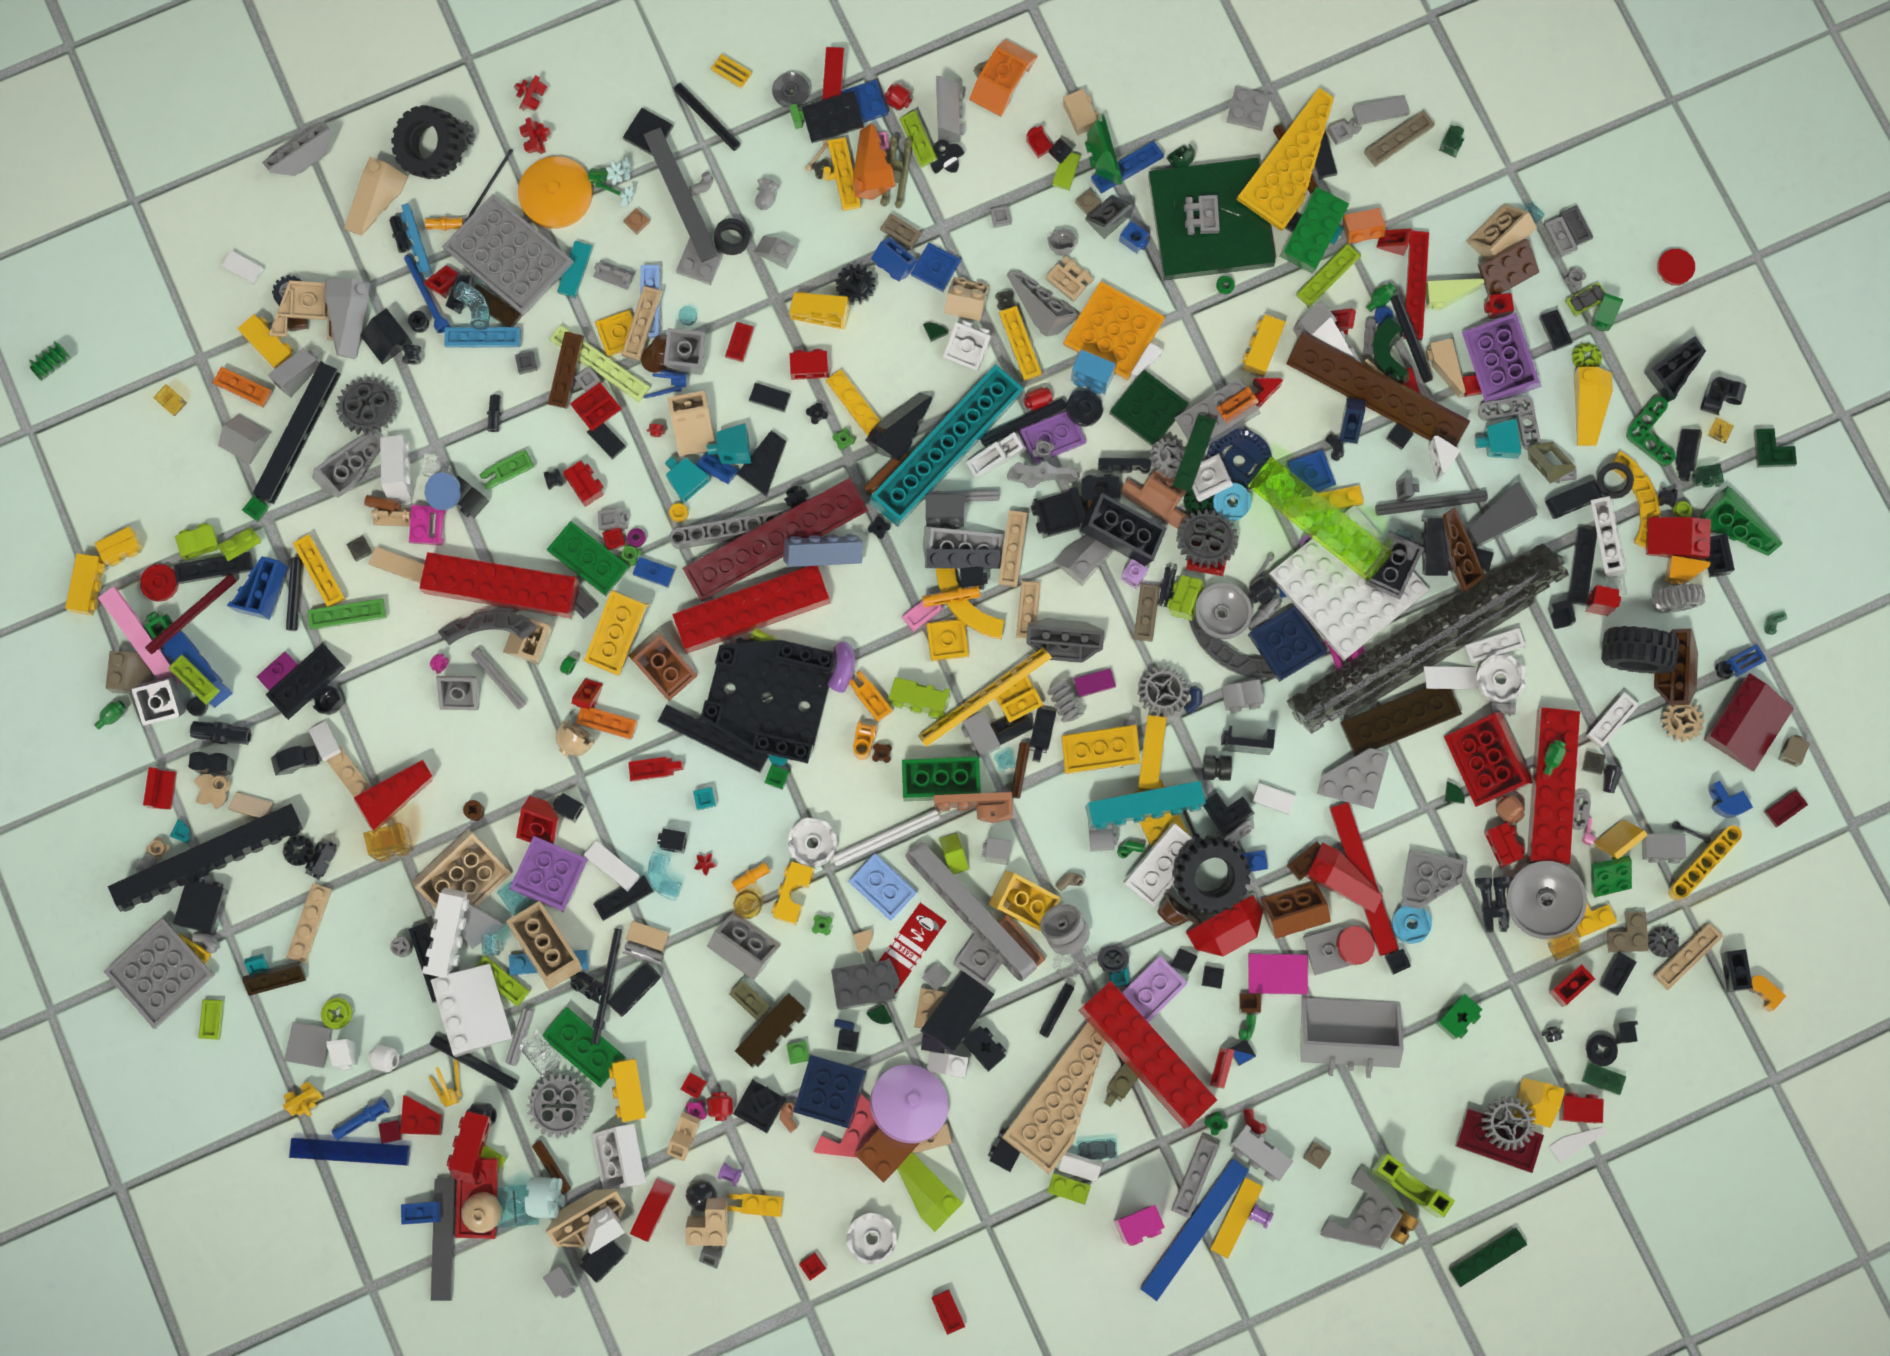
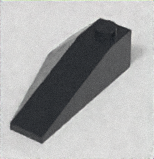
(894, 433)

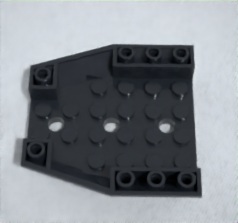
(790, 675)

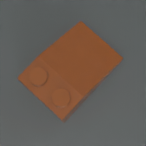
(662, 665)
(883, 1154)

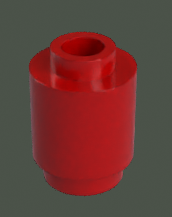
(1037, 398)

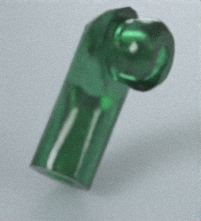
(1772, 621)

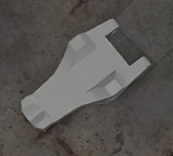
(1043, 472)

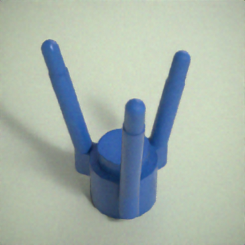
(677, 378)

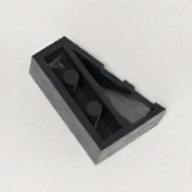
(1675, 368)
(1435, 554)

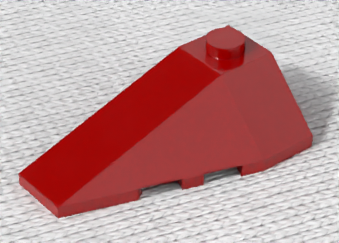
(1340, 876)

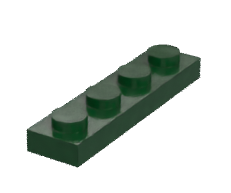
(1488, 1257)

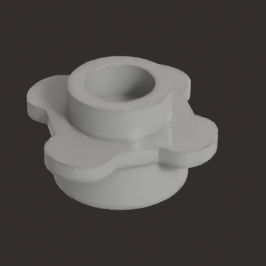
(1573, 272)
(1048, 448)

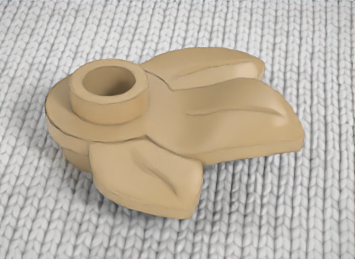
(209, 789)

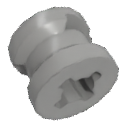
(398, 945)

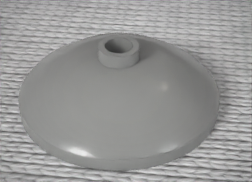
(1229, 601)

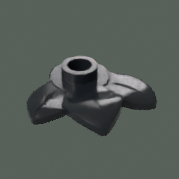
(948, 158)

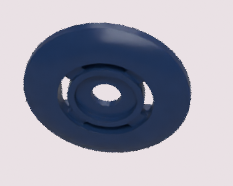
(1245, 444)

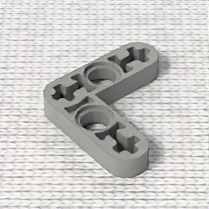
(1520, 413)

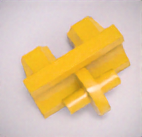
(304, 1102)

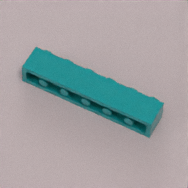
(1145, 804)

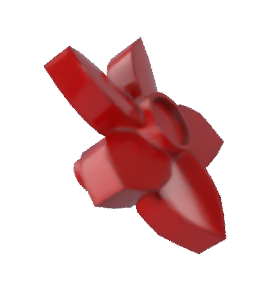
(705, 863)

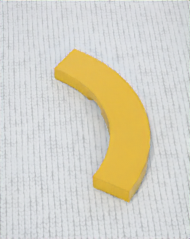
(1644, 494)
(966, 611)

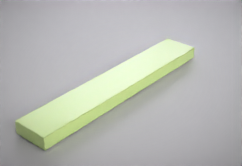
(606, 368)

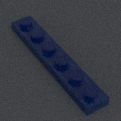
(349, 1151)

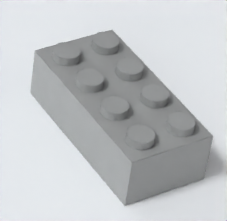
(1208, 408)

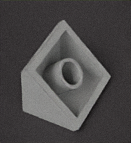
(242, 438)
(458, 692)

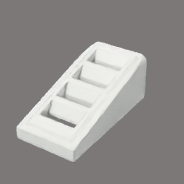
(1149, 356)

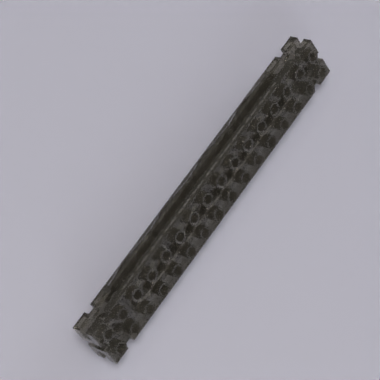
(1418, 644)

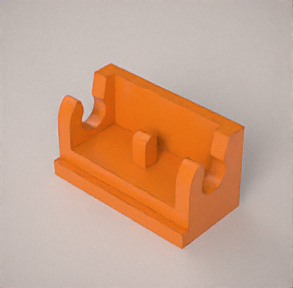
(1237, 404)

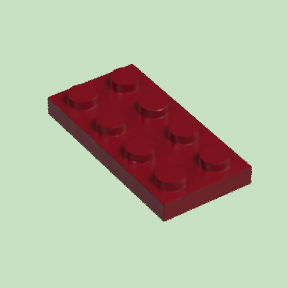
(1473, 1139)

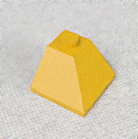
(1542, 1099)

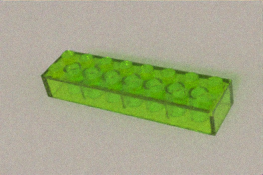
(1320, 519)

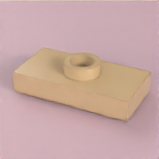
(940, 1139)

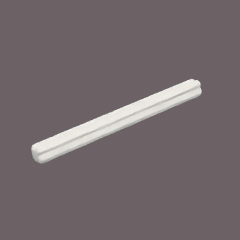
(886, 837)

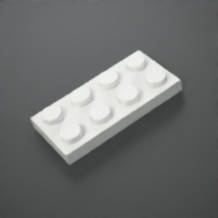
(1154, 872)

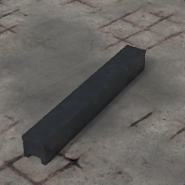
(297, 433)

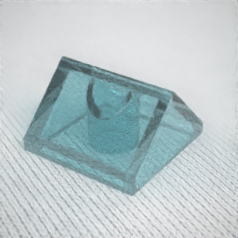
(513, 1207)

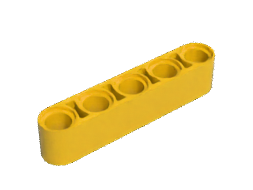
(1713, 859)

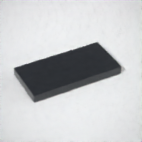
(305, 681)
(957, 1012)

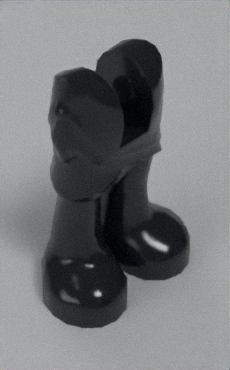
(1490, 912)

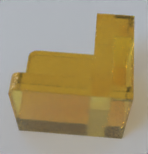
(170, 400)

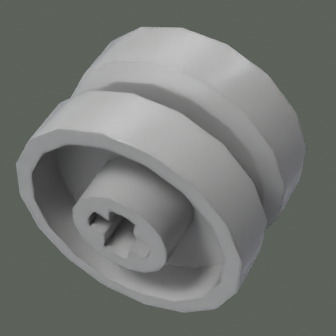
(1064, 929)

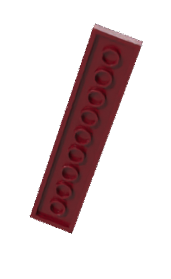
(766, 542)

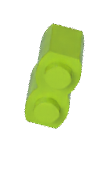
(197, 541)

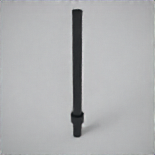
(599, 1023)

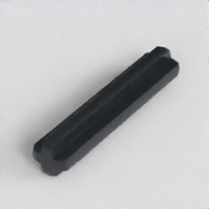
(1056, 1010)

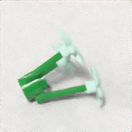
(601, 175)

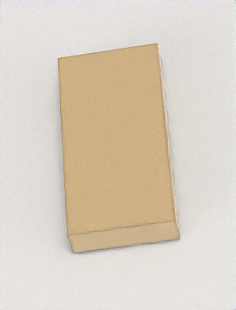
(647, 936)

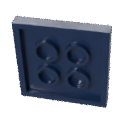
(1287, 643)
(830, 1091)

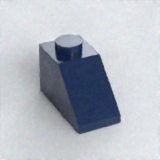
(1352, 420)

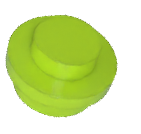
(1682, 509)

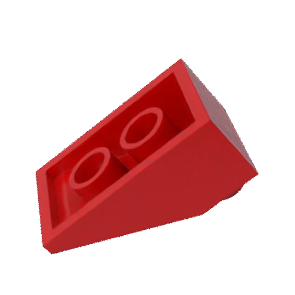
(1678, 537)

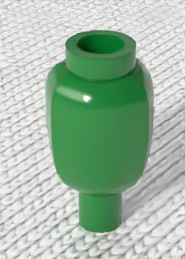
(1381, 296)
(110, 714)
(1554, 756)

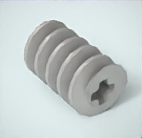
(1064, 701)

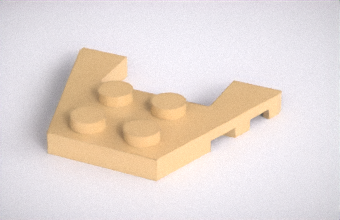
(301, 301)

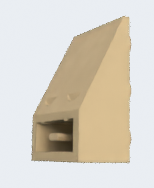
(691, 423)

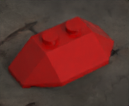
(1228, 929)

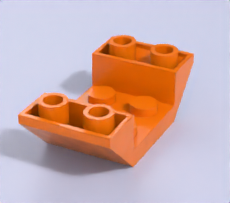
(1001, 76)

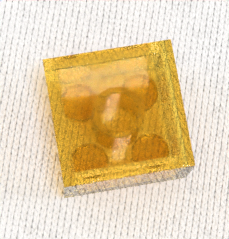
(388, 842)

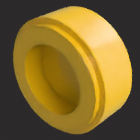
(678, 512)

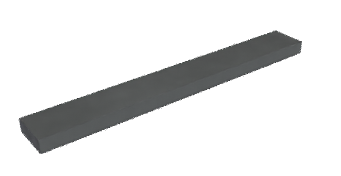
(681, 195)

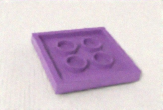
(548, 874)

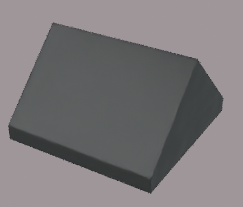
(1109, 216)

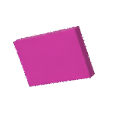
(1277, 974)

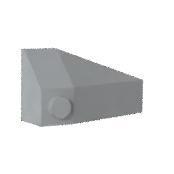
(1046, 312)
(1320, 325)
(347, 466)
(960, 539)
(1083, 558)

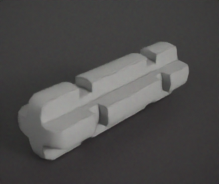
(1369, 334)

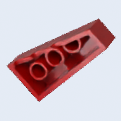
(391, 795)

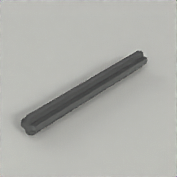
(1430, 503)

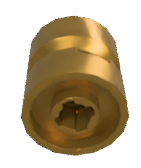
(1407, 1224)

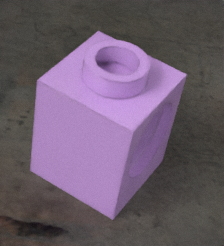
(1134, 574)

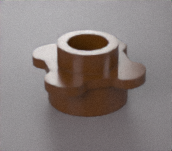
(881, 748)

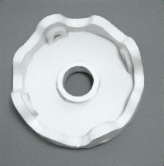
(1500, 665)
(808, 829)
(861, 1248)

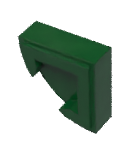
(934, 331)
(1453, 794)
(880, 1015)

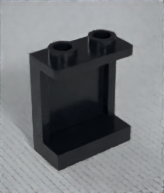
(1058, 513)
(1248, 745)
(200, 905)

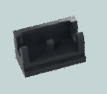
(1720, 556)

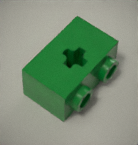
(1449, 1023)

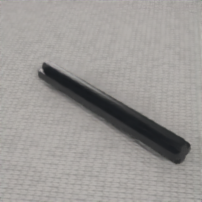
(707, 116)
(1411, 338)
(1023, 422)
(476, 1064)

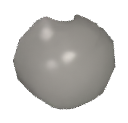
(1062, 242)

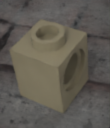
(1794, 750)

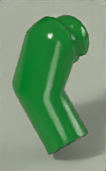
(1128, 847)
(1247, 1033)

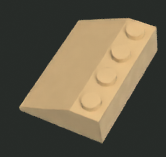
(463, 867)

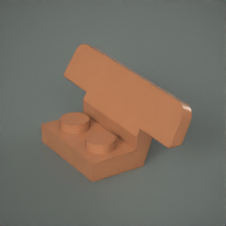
(1157, 497)

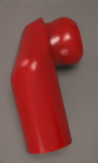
(1256, 1127)

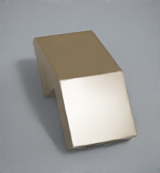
(683, 1136)

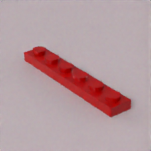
(1417, 280)

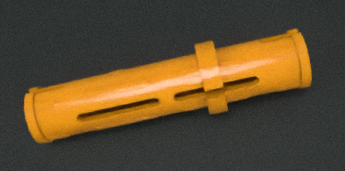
(951, 596)

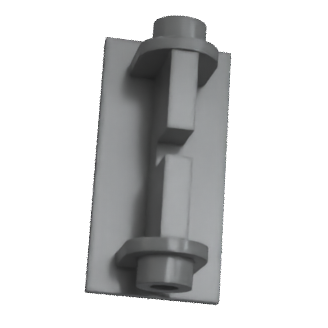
(613, 274)
(1238, 832)

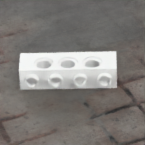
(1608, 536)

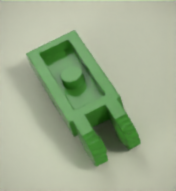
(508, 469)

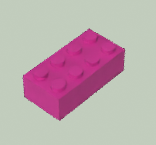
(1139, 1224)

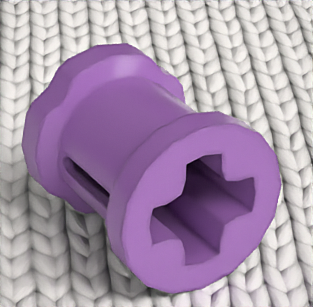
(730, 1174)
(1260, 1216)

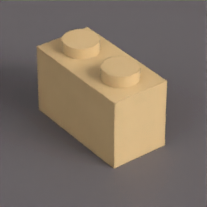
(1080, 111)

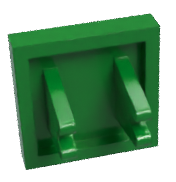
(1611, 876)

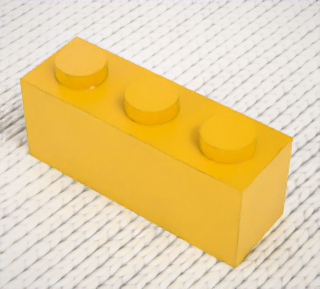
(1263, 345)
(270, 347)
(85, 584)
(627, 1090)

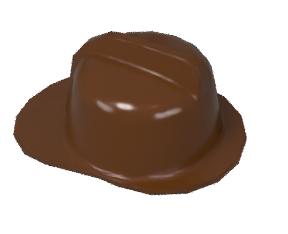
(654, 354)
(1176, 913)

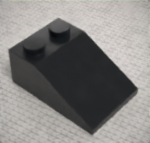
(1398, 568)

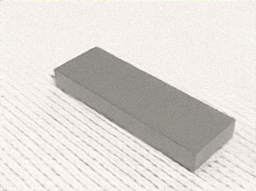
(1380, 110)

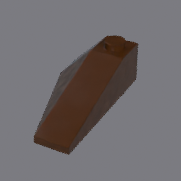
(1462, 556)

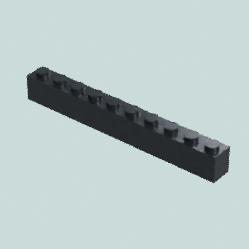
(205, 858)

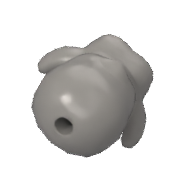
(766, 193)

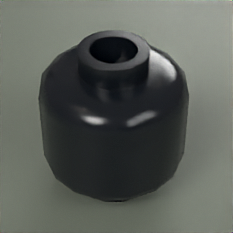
(1262, 590)
(484, 1109)

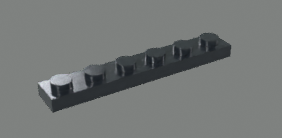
(712, 738)

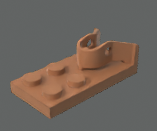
(985, 804)

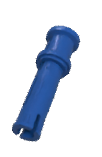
(368, 1114)

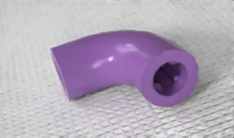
(843, 668)

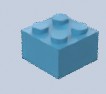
(1092, 372)

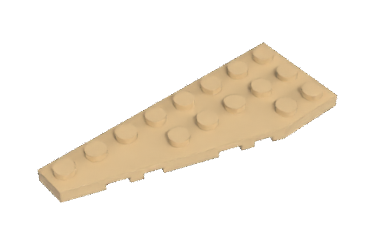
(1053, 1113)

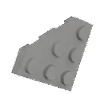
(1356, 779)
(1430, 877)

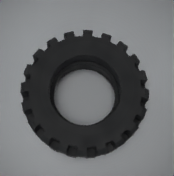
(408, 136)
(1640, 649)
(1233, 885)

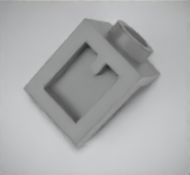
(612, 519)

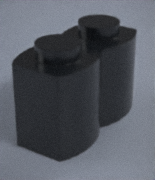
(207, 764)

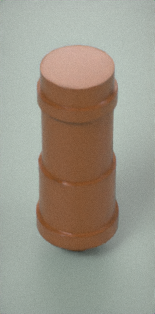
(382, 503)

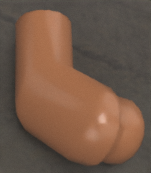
(786, 1116)

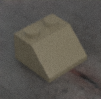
(126, 672)

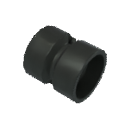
(1217, 767)

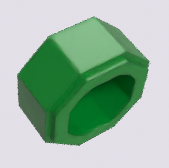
(568, 665)

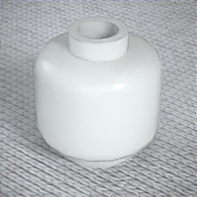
(383, 1058)

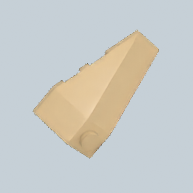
(375, 192)

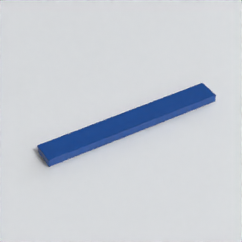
(1194, 1229)

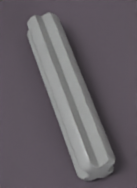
(520, 1033)

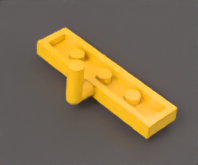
(842, 173)

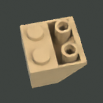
(966, 298)
(531, 647)

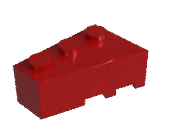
(468, 1146)

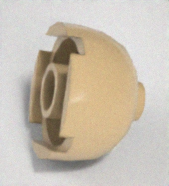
(573, 739)
(481, 1212)

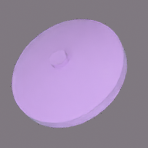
(909, 1104)

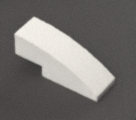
(996, 455)

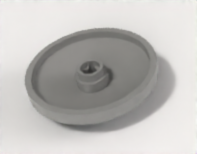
(1546, 900)

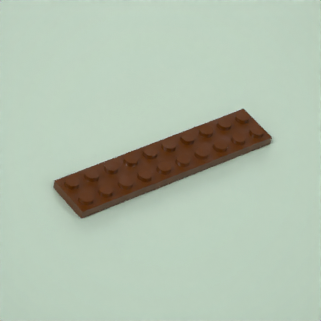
(1379, 391)

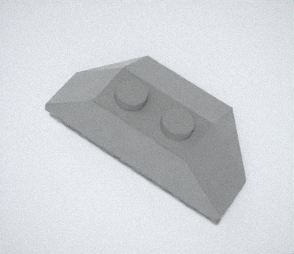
(299, 151)

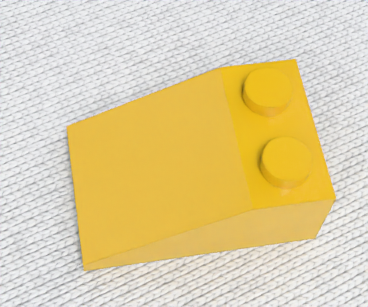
(1022, 899)

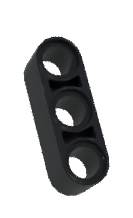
(1573, 499)
(634, 989)

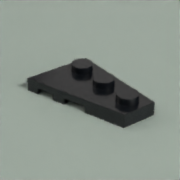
(763, 463)

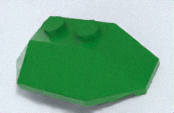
(1102, 151)

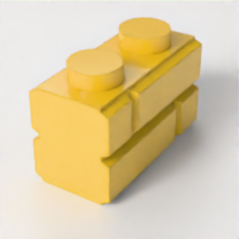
(118, 546)

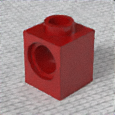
(1504, 300)

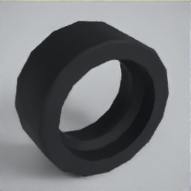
(736, 225)
(1611, 466)

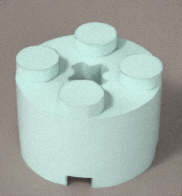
(544, 1197)

